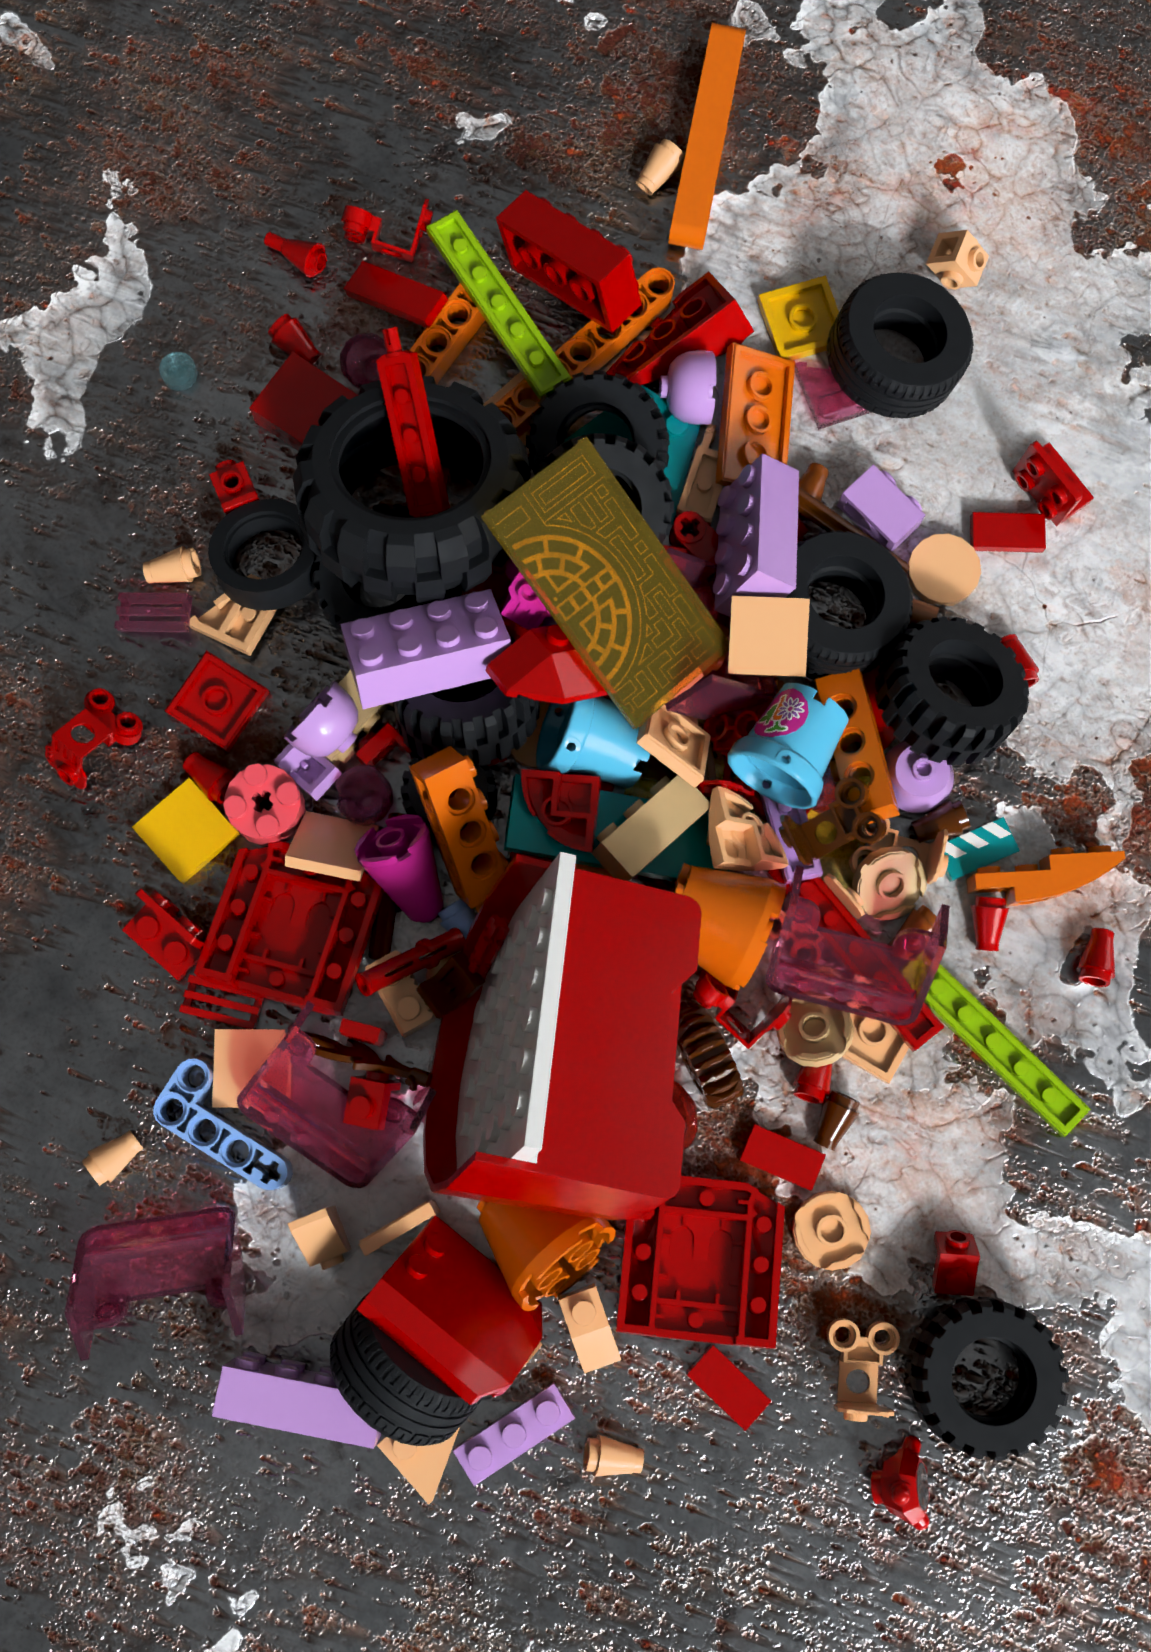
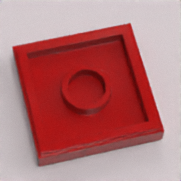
(217, 701)

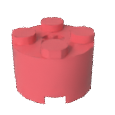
(251, 788)

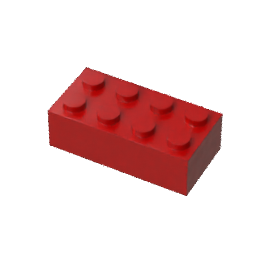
(570, 260)

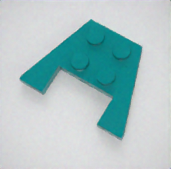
(681, 438)

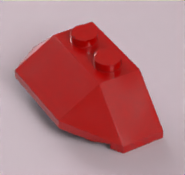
(544, 669)

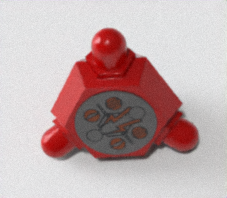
(904, 1485)

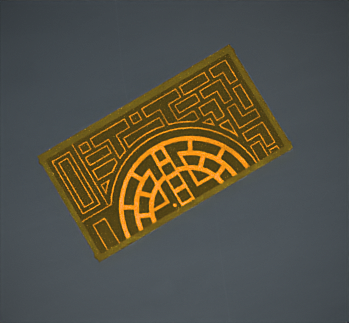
(607, 582)

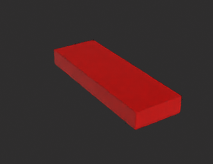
(396, 294)

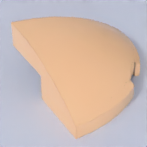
(738, 836)

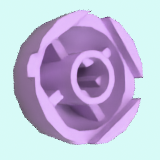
(690, 387)
(325, 723)

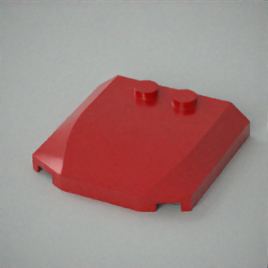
(289, 931)
(704, 1266)
(454, 1314)

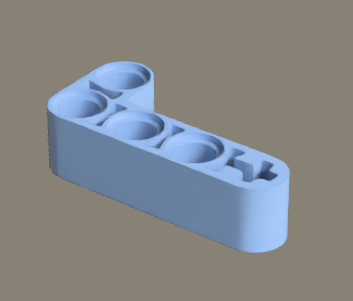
(226, 1132)

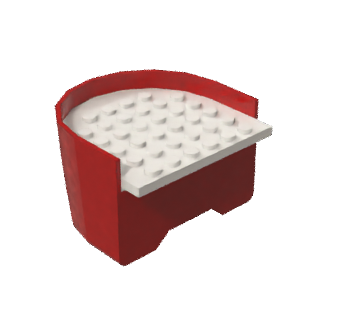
(568, 1049)

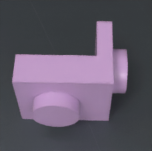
(310, 773)

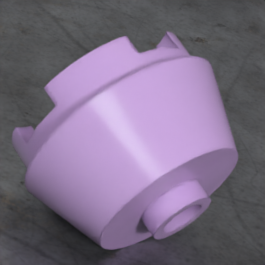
(916, 781)

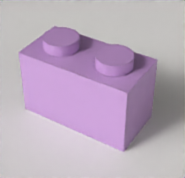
(881, 508)

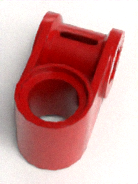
(702, 542)

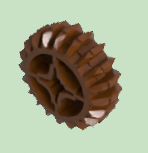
(707, 1057)

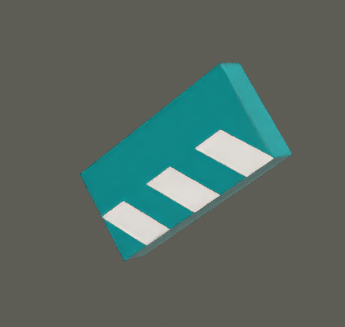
(979, 848)

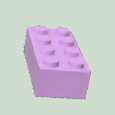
(757, 534)
(424, 647)
(288, 1400)

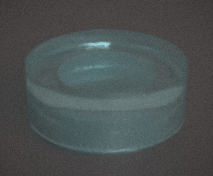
(178, 371)

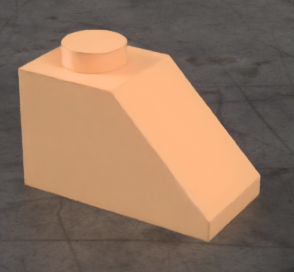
(321, 1237)
(589, 1328)

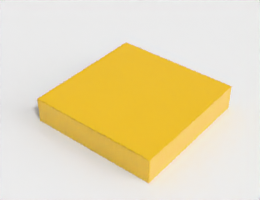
(799, 317)
(185, 831)

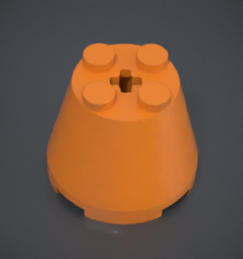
(733, 919)
(541, 1249)

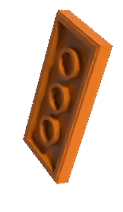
(753, 410)

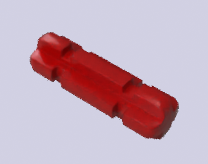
(489, 944)

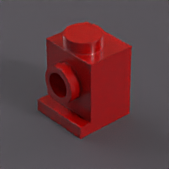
(228, 474)

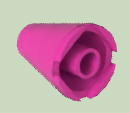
(404, 865)

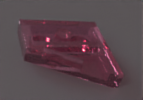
(825, 397)

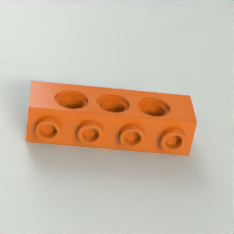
(851, 692)
(435, 781)

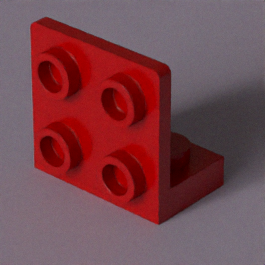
(1051, 483)
(164, 936)

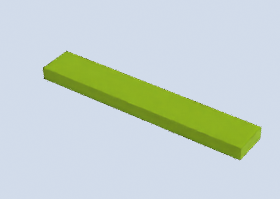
(497, 304)
(1004, 1053)

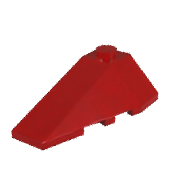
(702, 320)

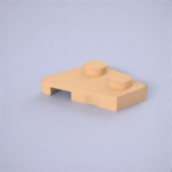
(233, 623)
(419, 1464)

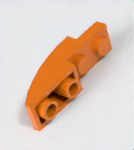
(1057, 876)

